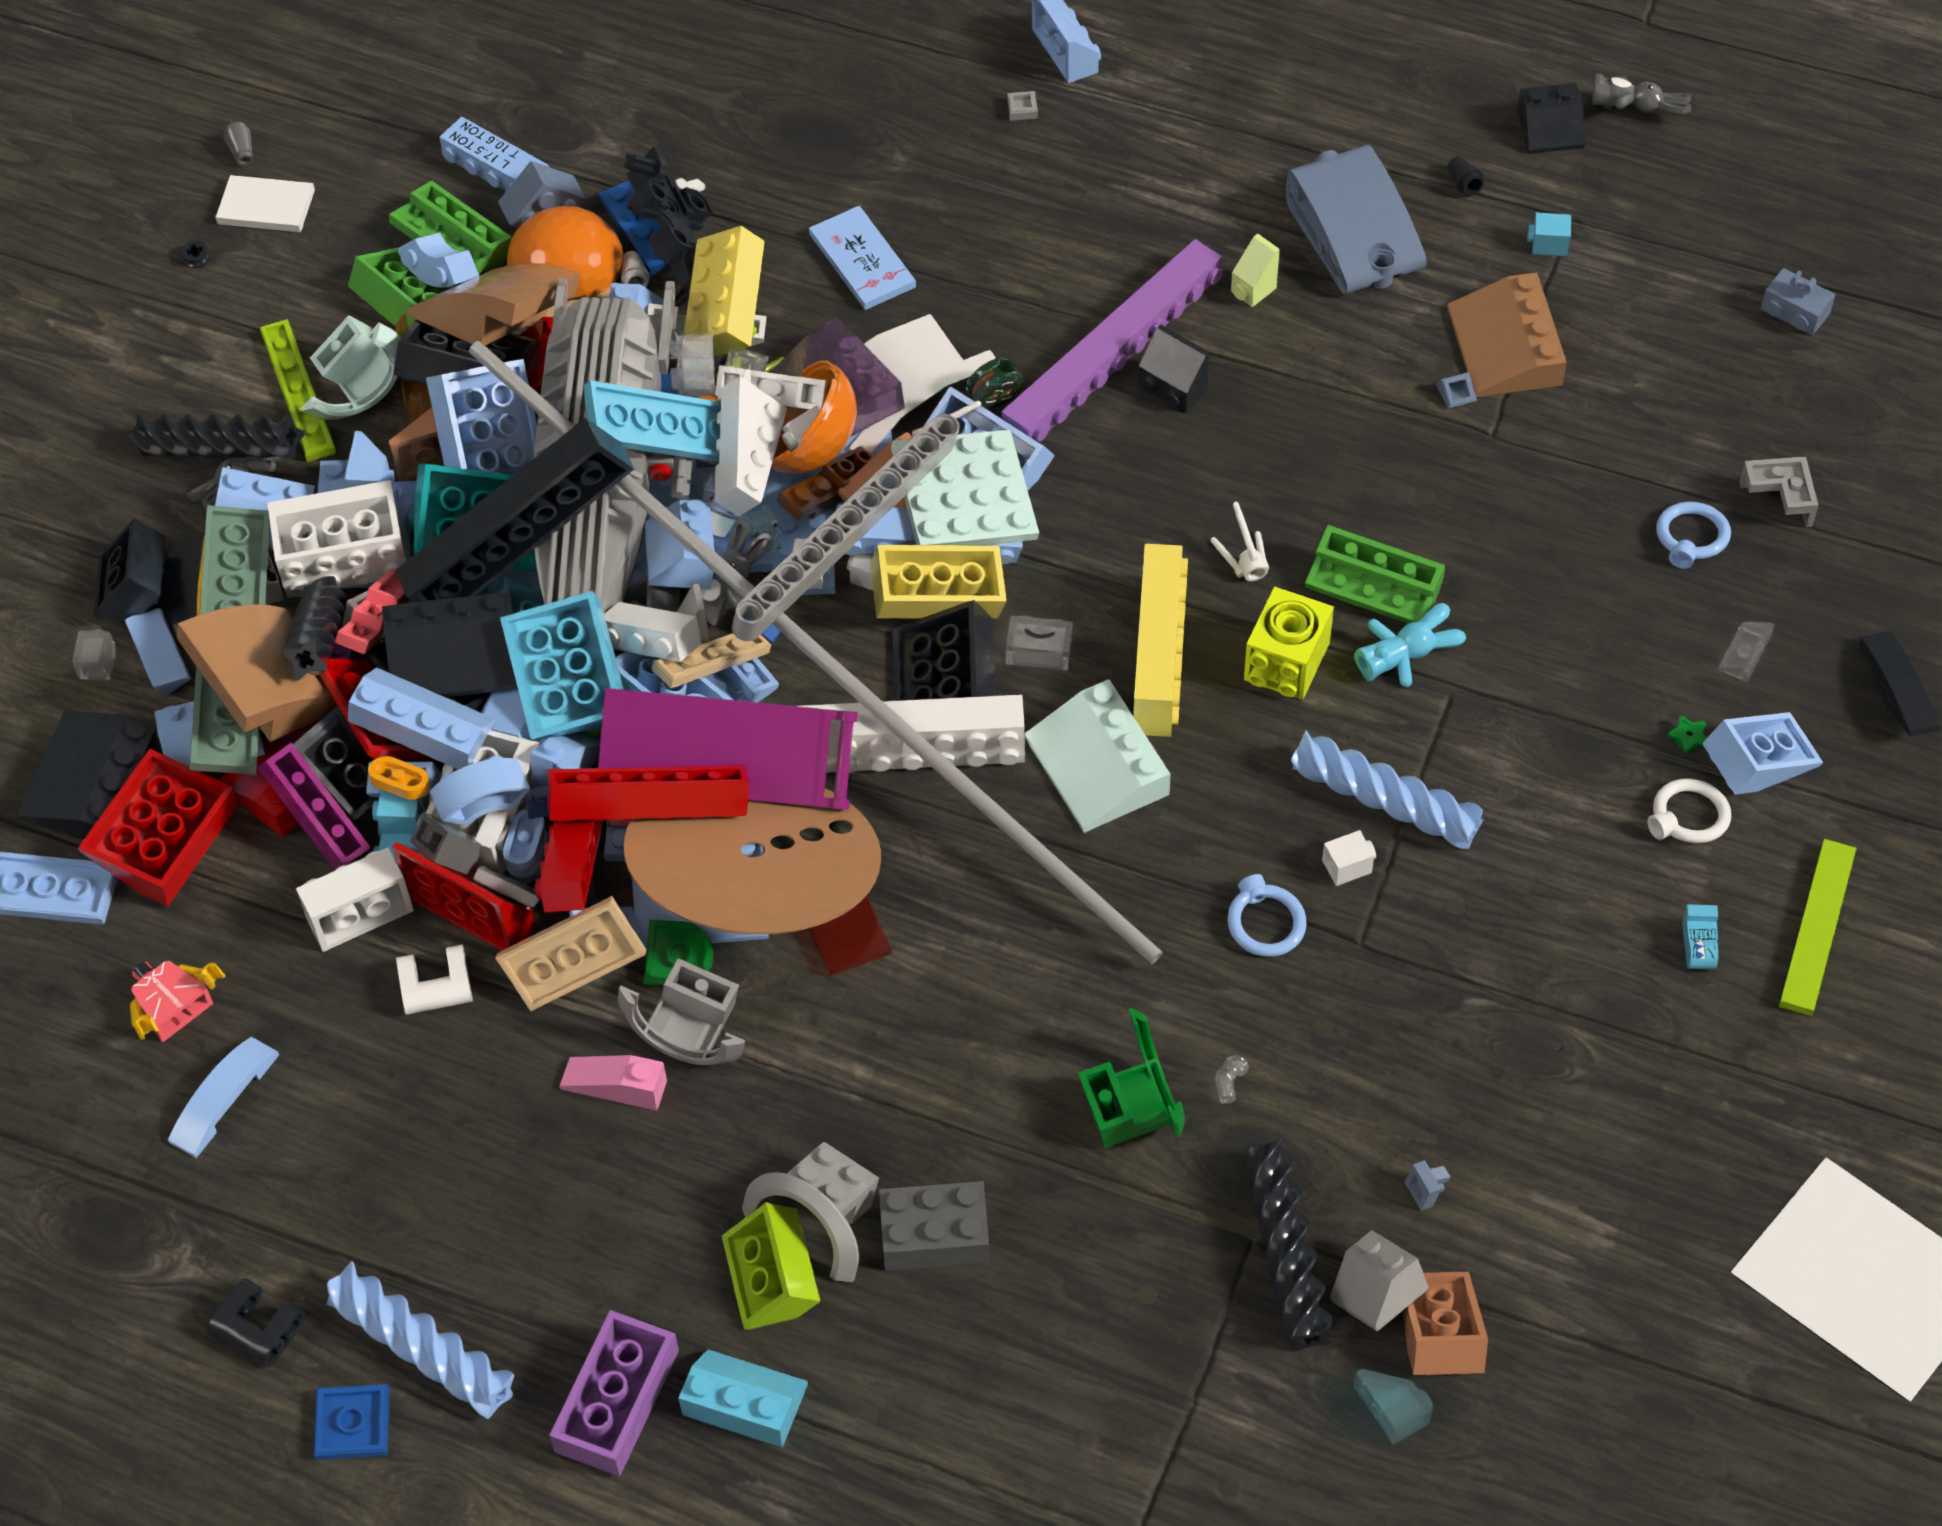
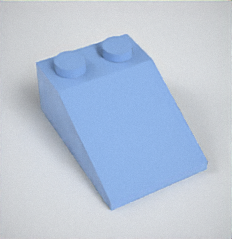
(1760, 751)

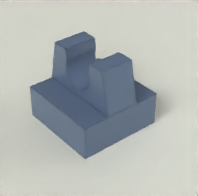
(1426, 1183)

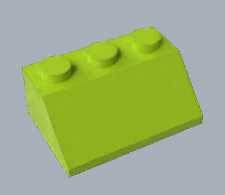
(770, 1266)

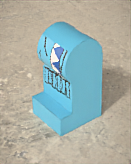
(1701, 936)

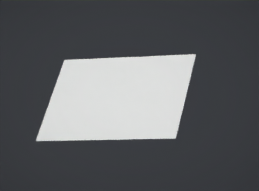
(1855, 1276)

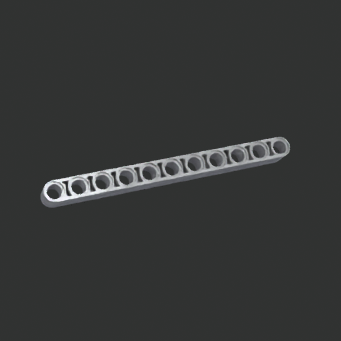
(844, 528)

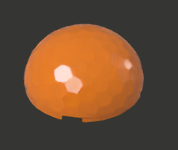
(570, 240)
(829, 429)

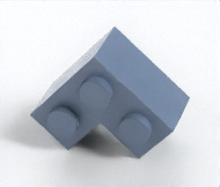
(539, 189)

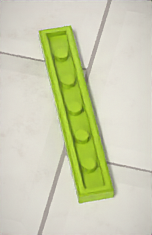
(296, 388)
(1817, 927)

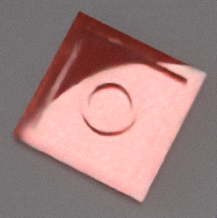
(851, 939)

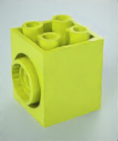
(1288, 643)

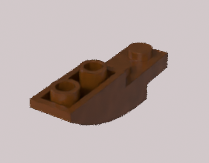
(820, 491)

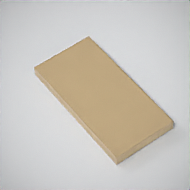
(571, 953)

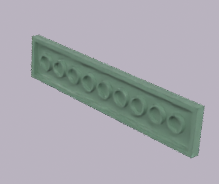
(231, 577)

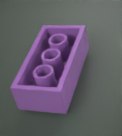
(614, 1393)

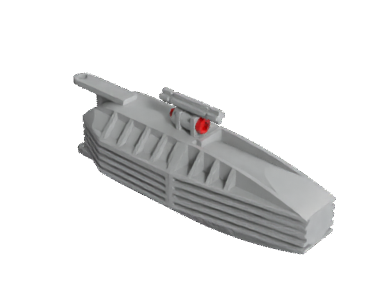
(618, 346)

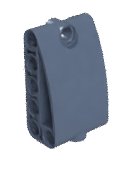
(1354, 219)

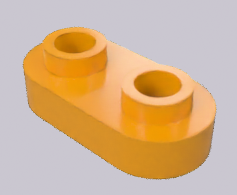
(399, 778)

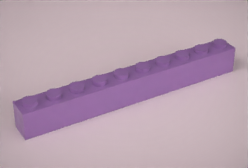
(1114, 341)

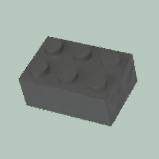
(934, 1225)

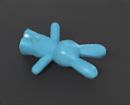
(1412, 641)

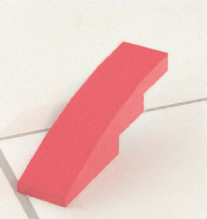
(367, 618)

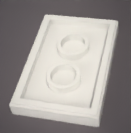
(265, 203)

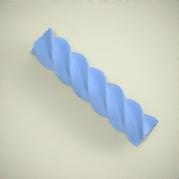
(1381, 788)
(417, 1341)

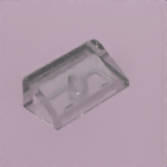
(1746, 649)

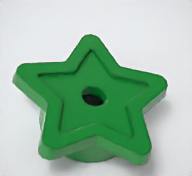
(1685, 741)

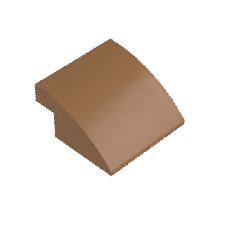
(495, 302)
(244, 664)

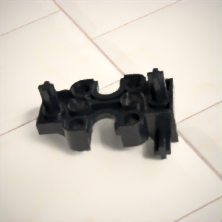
(673, 209)

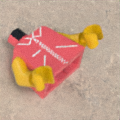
(170, 996)

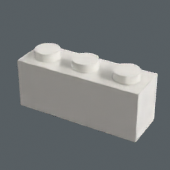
(652, 631)

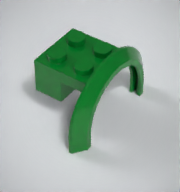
(1132, 1099)

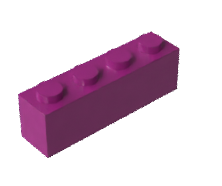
(313, 807)

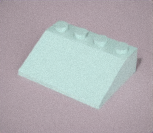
(1099, 757)

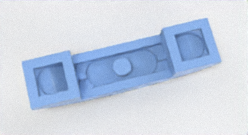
(218, 1092)

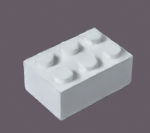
(355, 899)

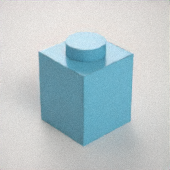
(1550, 234)

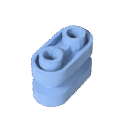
(525, 847)

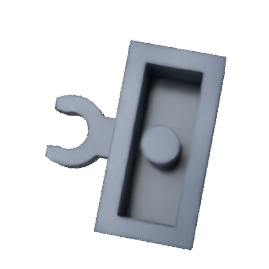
(1798, 301)

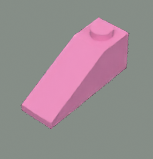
(617, 1079)

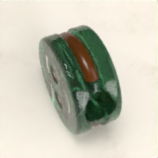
(995, 383)

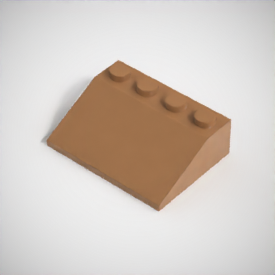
(1508, 337)

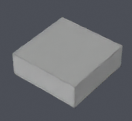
(1022, 105)

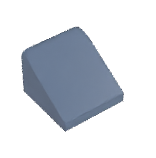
(1457, 390)

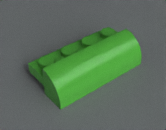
(462, 228)
(1375, 576)

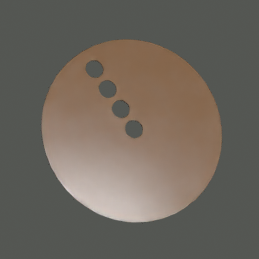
(706, 879)

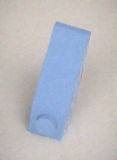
(566, 752)

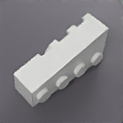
(747, 444)

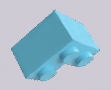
(396, 820)

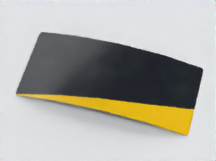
(182, 581)

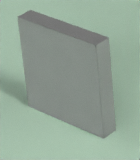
(506, 886)

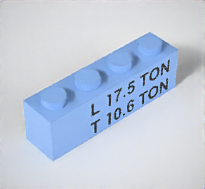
(484, 153)

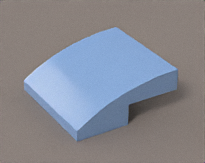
(745, 681)

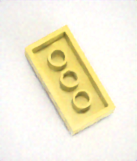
(725, 288)
(933, 578)

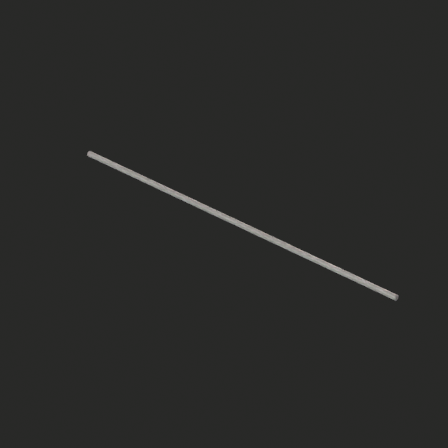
(841, 675)

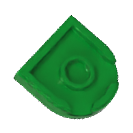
(672, 941)

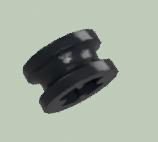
(194, 247)

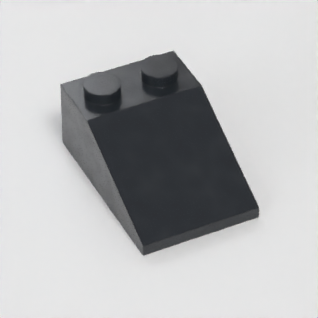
(338, 762)

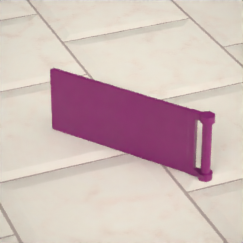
(777, 743)

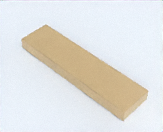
(710, 658)

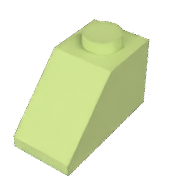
(1256, 271)

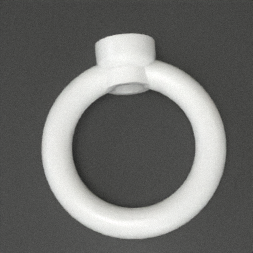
(1664, 823)

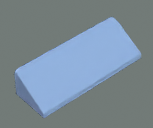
(158, 651)

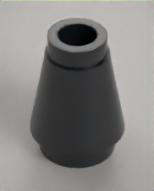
(1467, 177)

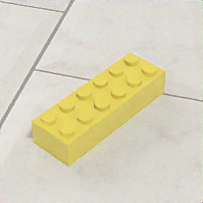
(1160, 639)

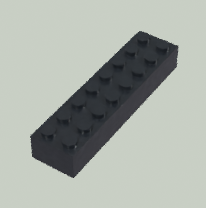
(517, 516)

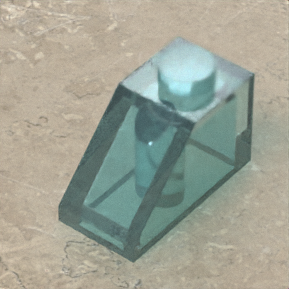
(1394, 1403)

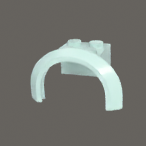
(360, 363)

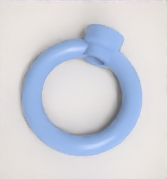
(1684, 552)
(1254, 890)

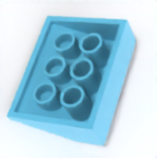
(562, 664)

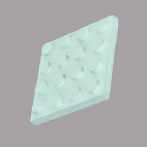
(972, 495)

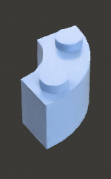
(437, 262)
(480, 789)

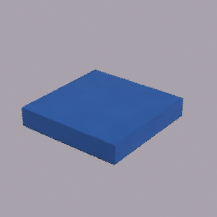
(351, 1422)

